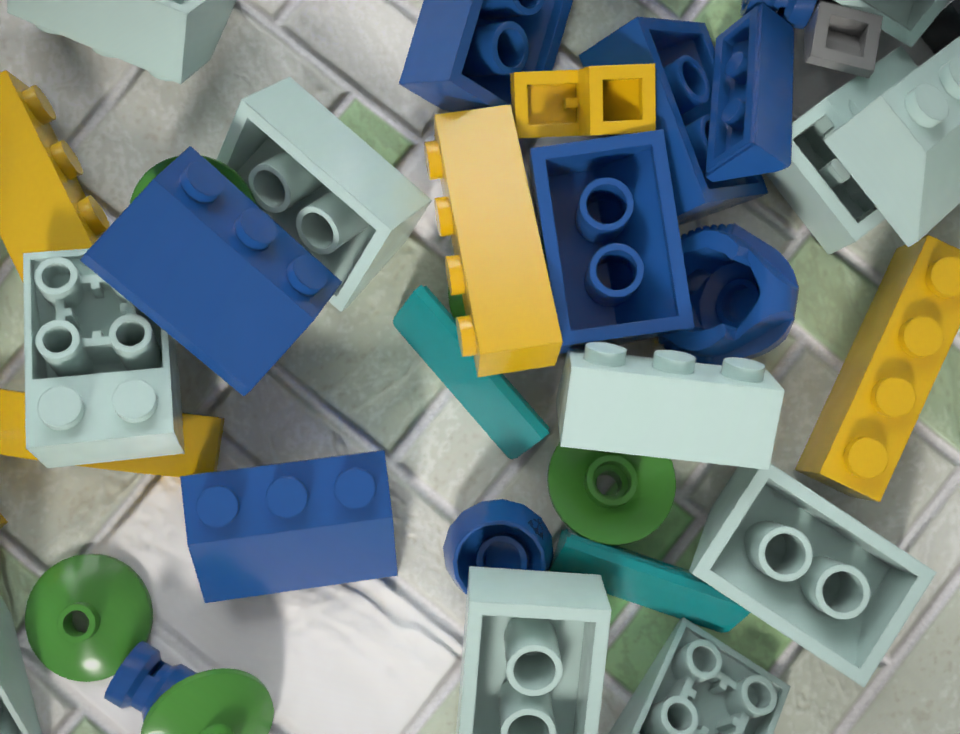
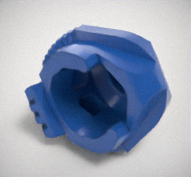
(738, 295)

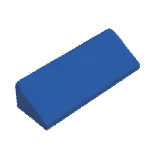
(752, 97)

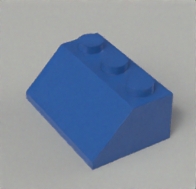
(471, 47)
(683, 106)
(611, 239)
(213, 270)
(290, 525)

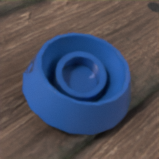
(496, 537)

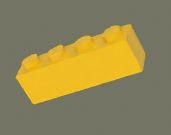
(38, 180)
(494, 241)
(887, 372)

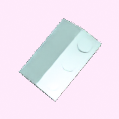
(157, 35)
(908, 146)
(322, 184)
(668, 406)
(809, 569)

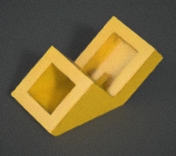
(584, 101)

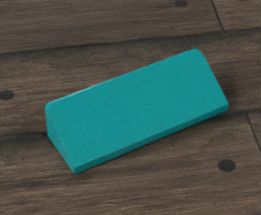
(488, 399)
(648, 582)

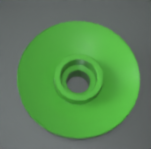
(633, 513)
(110, 598)
(212, 704)

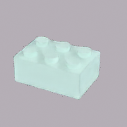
(533, 652)

